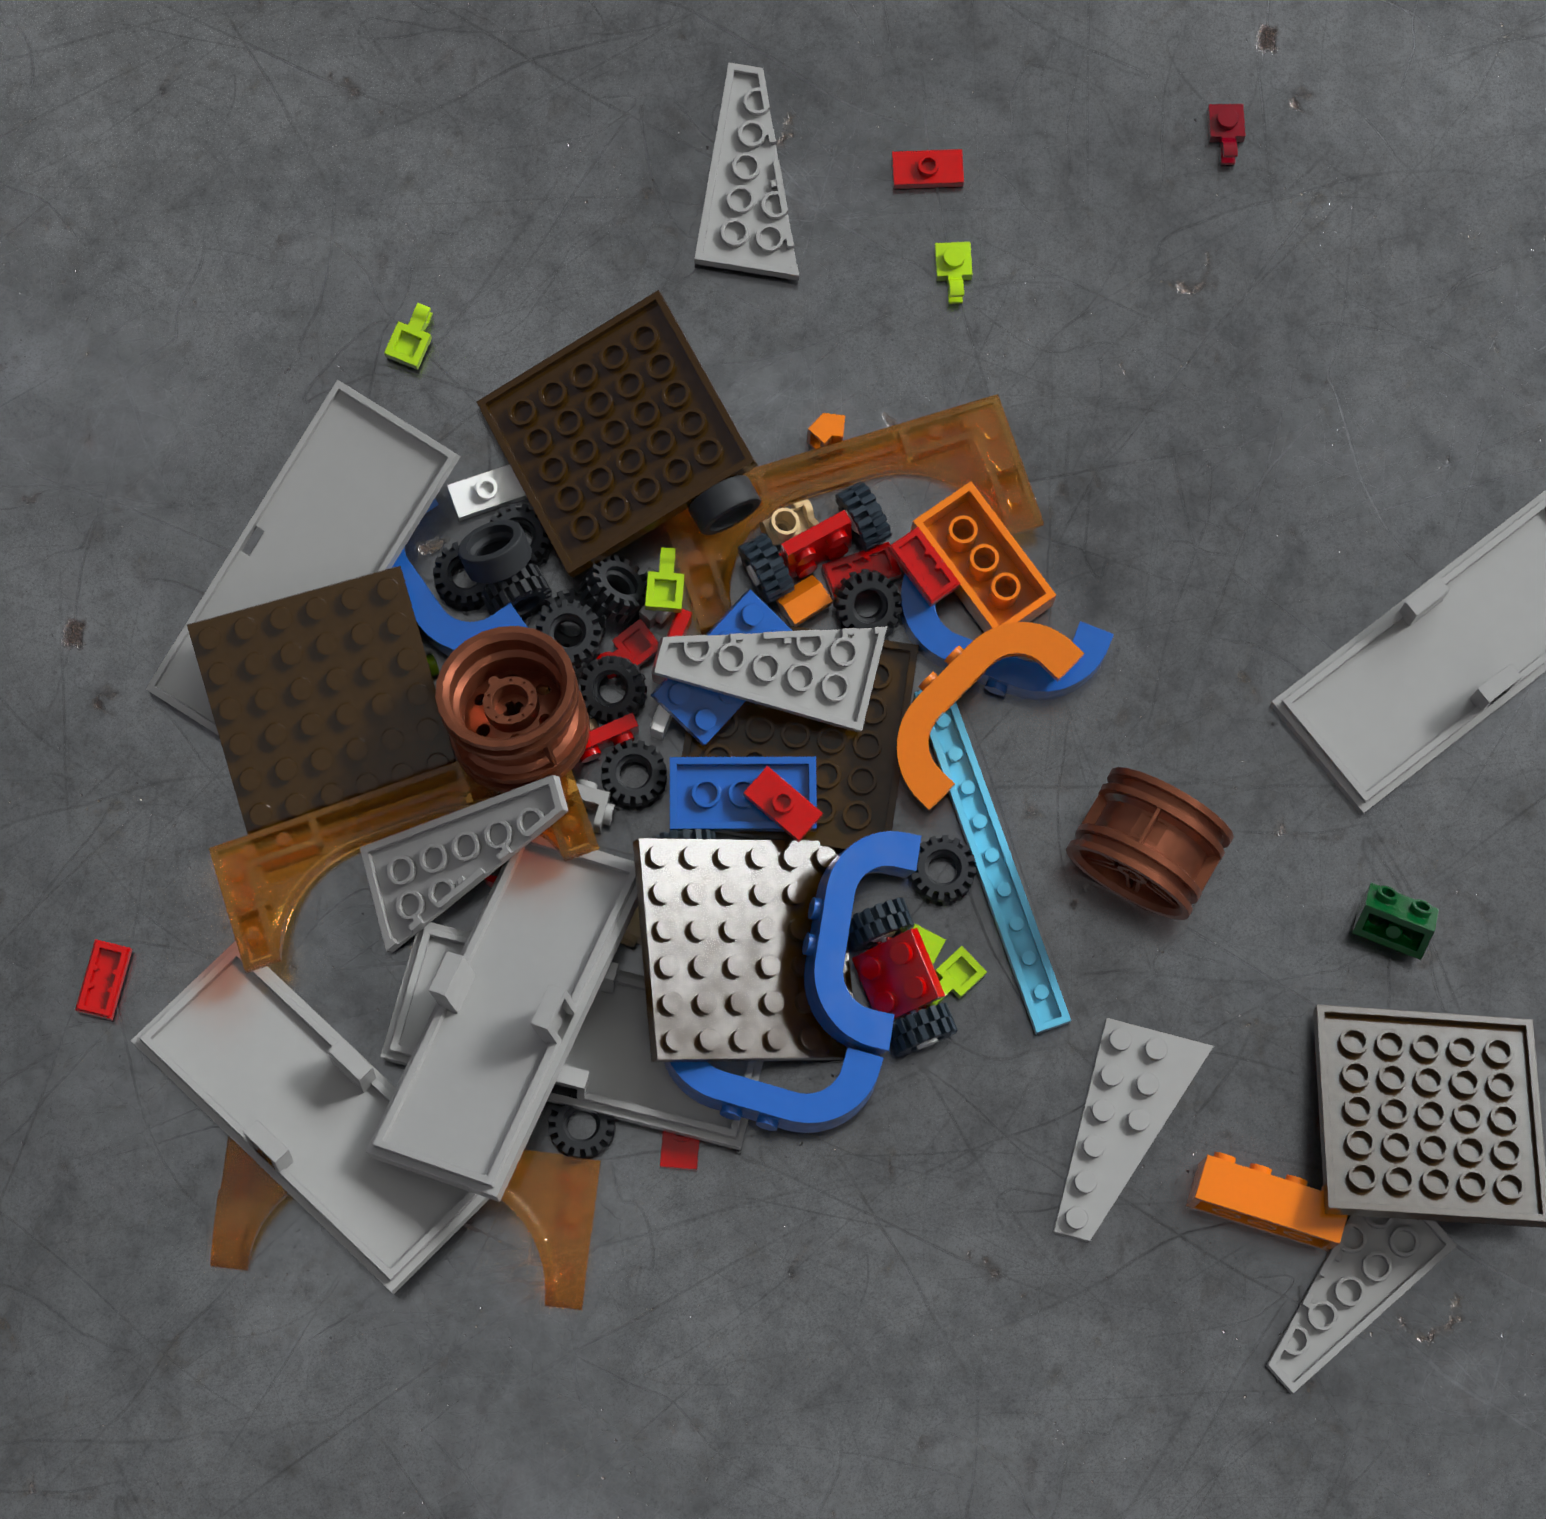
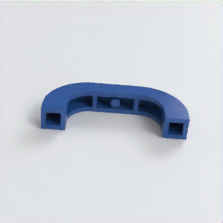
(436, 624)
(1010, 674)
(826, 944)
(779, 1107)

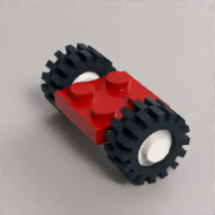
(829, 539)
(900, 976)

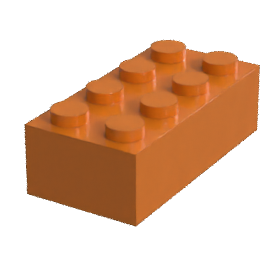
(993, 570)
(1264, 1201)

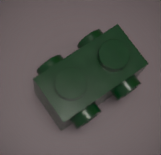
(1396, 920)

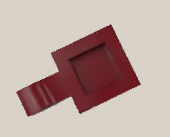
(1227, 127)

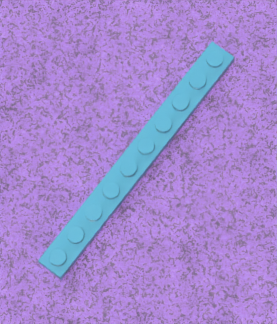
(998, 873)

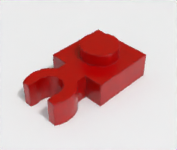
(635, 644)

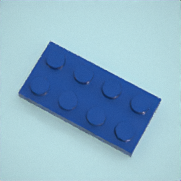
(706, 711)
(711, 790)

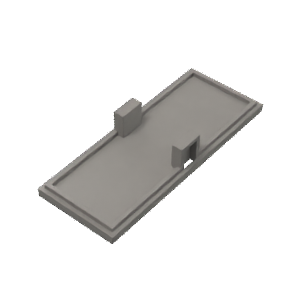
(329, 517)
(1428, 665)
(498, 1014)
(608, 1058)
(311, 1105)

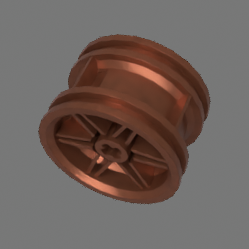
(518, 729)
(1150, 843)

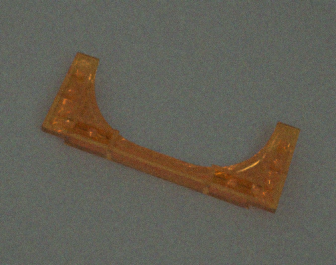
(949, 445)
(273, 867)
(546, 1192)

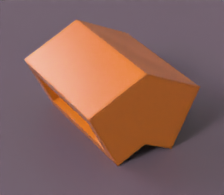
(826, 430)
(804, 601)

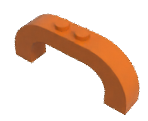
(965, 666)

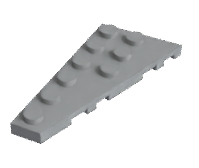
(745, 197)
(797, 672)
(440, 861)
(1128, 1100)
(1353, 1288)

